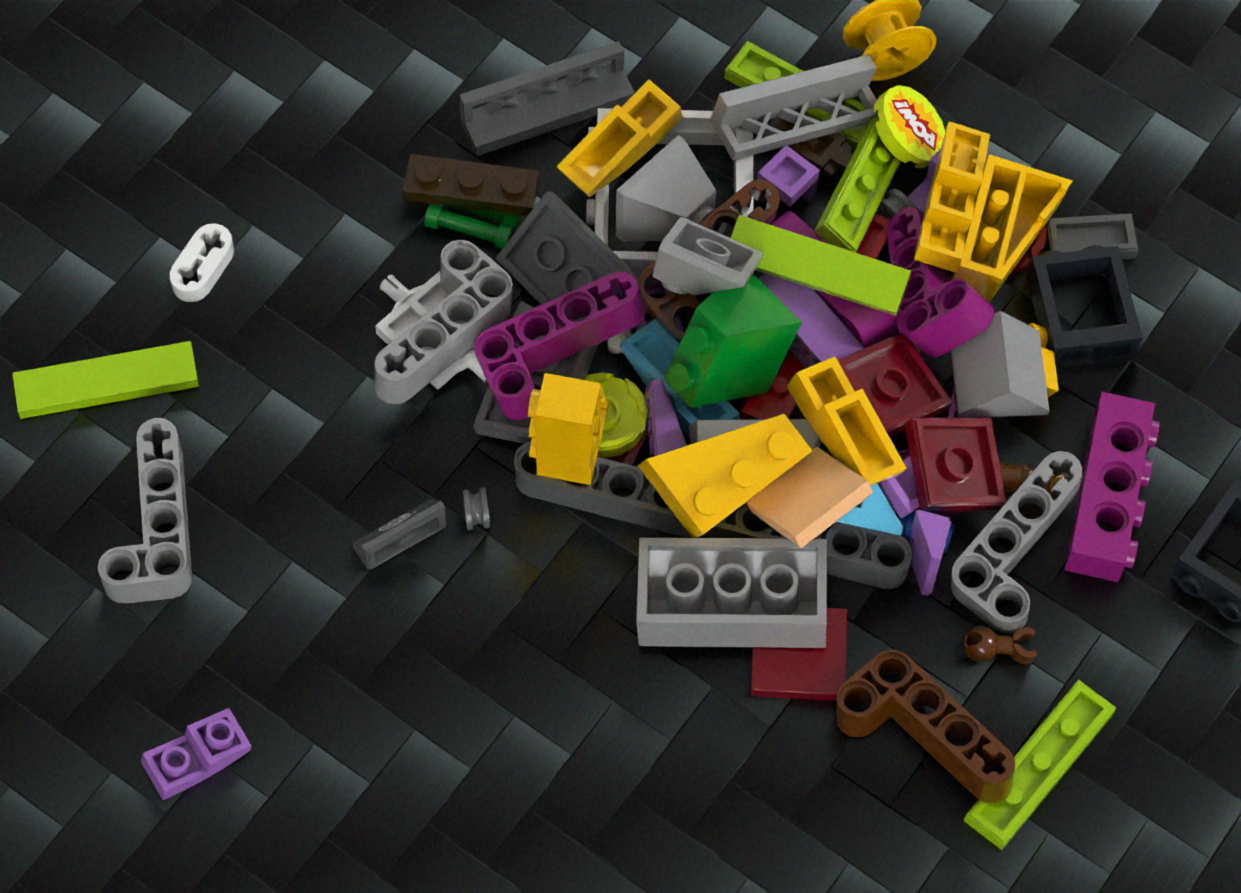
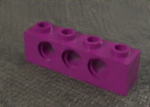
(1091, 548)

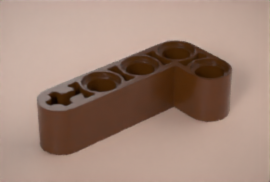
(668, 307)
(929, 730)

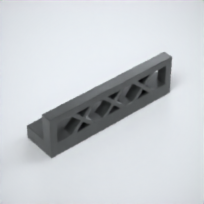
(546, 102)

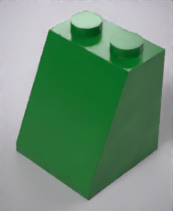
(732, 345)

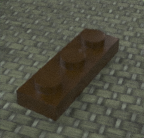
(470, 185)

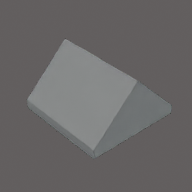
(1000, 371)

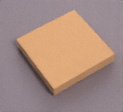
(809, 497)

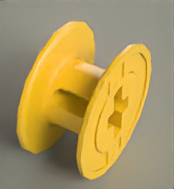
(890, 36)

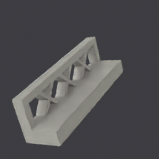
(795, 94)

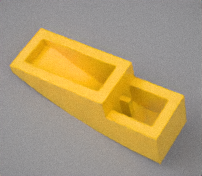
(621, 139)
(845, 421)

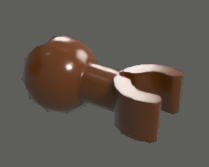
(987, 644)

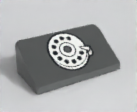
(401, 533)

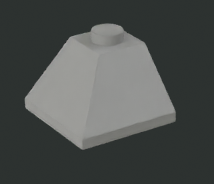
(661, 193)
(703, 260)

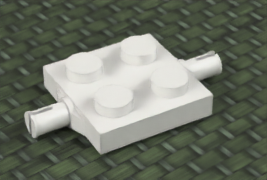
(412, 306)

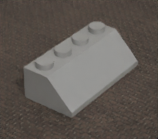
(732, 593)

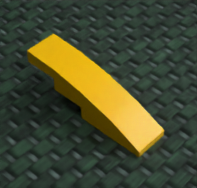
(952, 197)

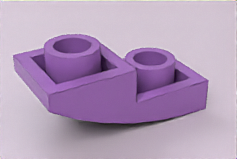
(198, 754)

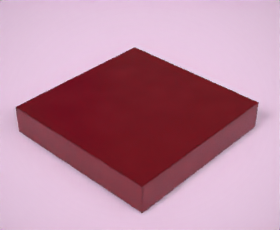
(896, 382)
(955, 464)
(803, 671)

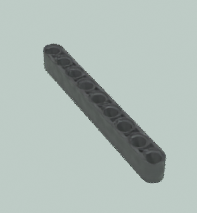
(642, 510)

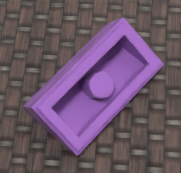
(927, 545)

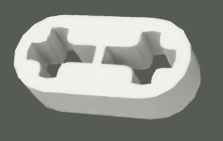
(209, 266)

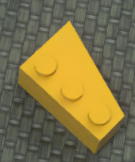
(566, 427)
(723, 472)

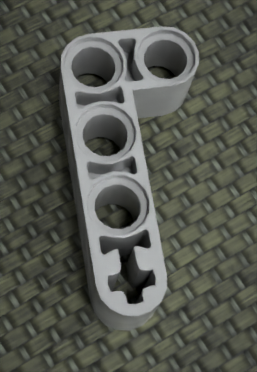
(403, 366)
(156, 509)
(1023, 535)

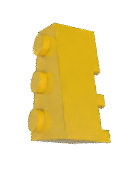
(1006, 219)

